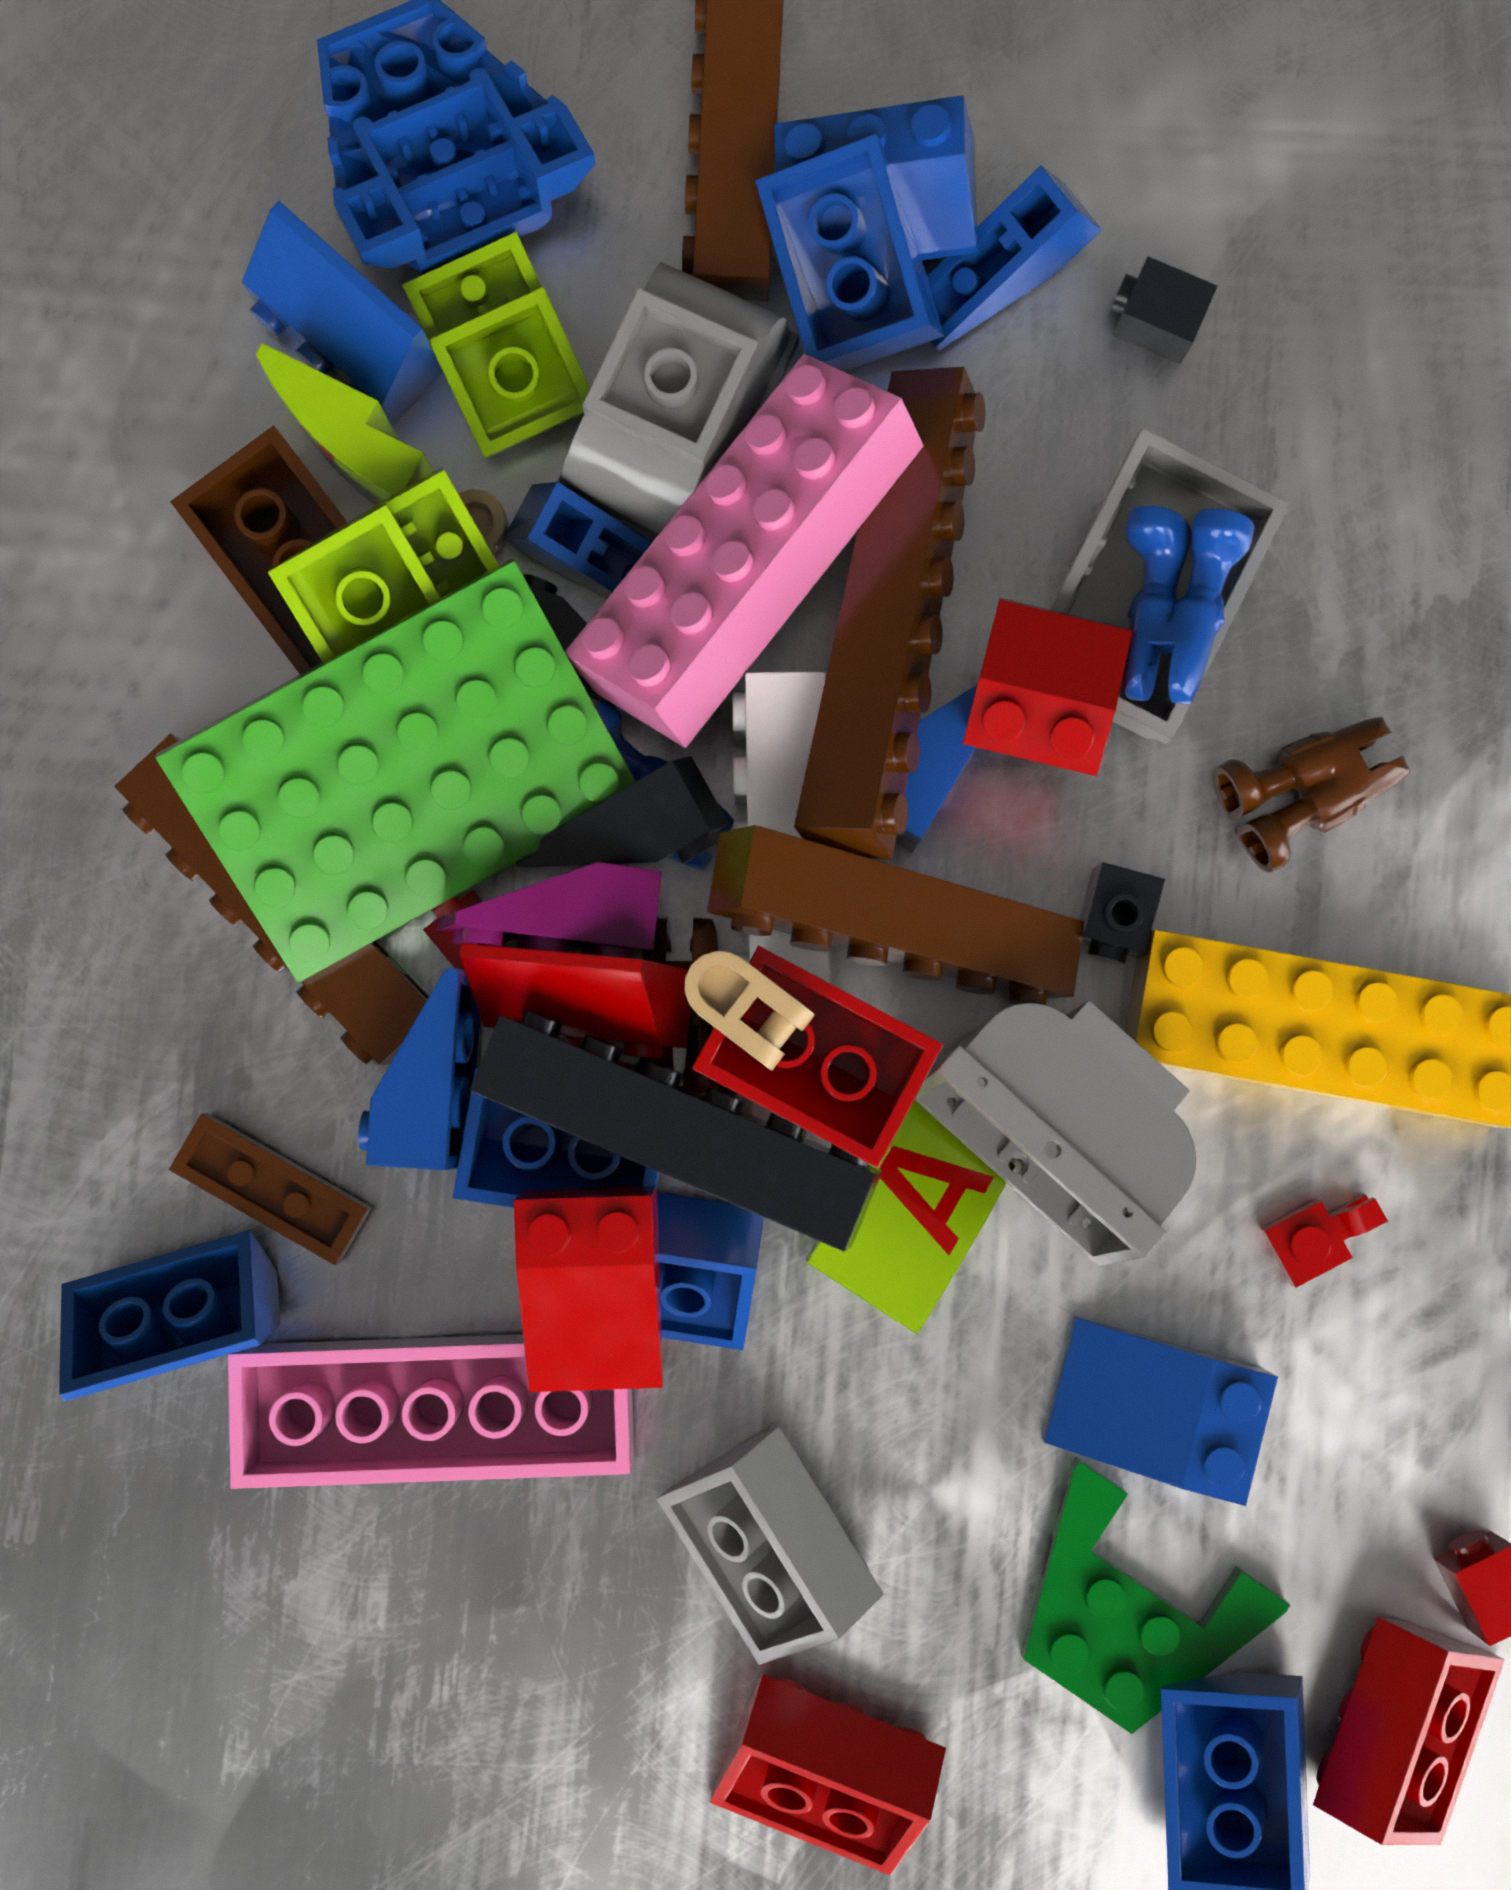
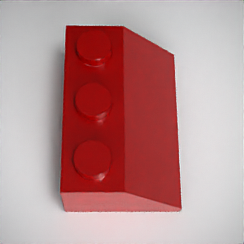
(588, 993)
(840, 1076)
(1406, 1733)
(829, 1774)

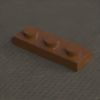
(270, 1188)

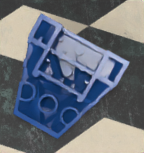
(439, 139)

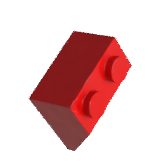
(1048, 687)

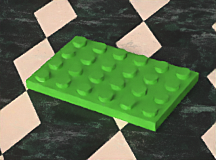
(398, 771)

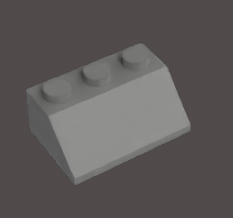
(771, 1548)

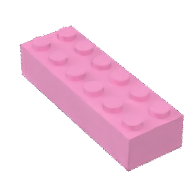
(745, 548)
(413, 1415)

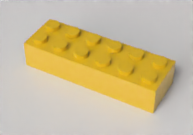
(1324, 1028)

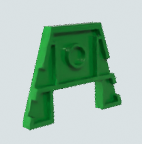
(1114, 1635)

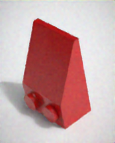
(589, 1288)

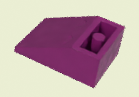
(592, 908)

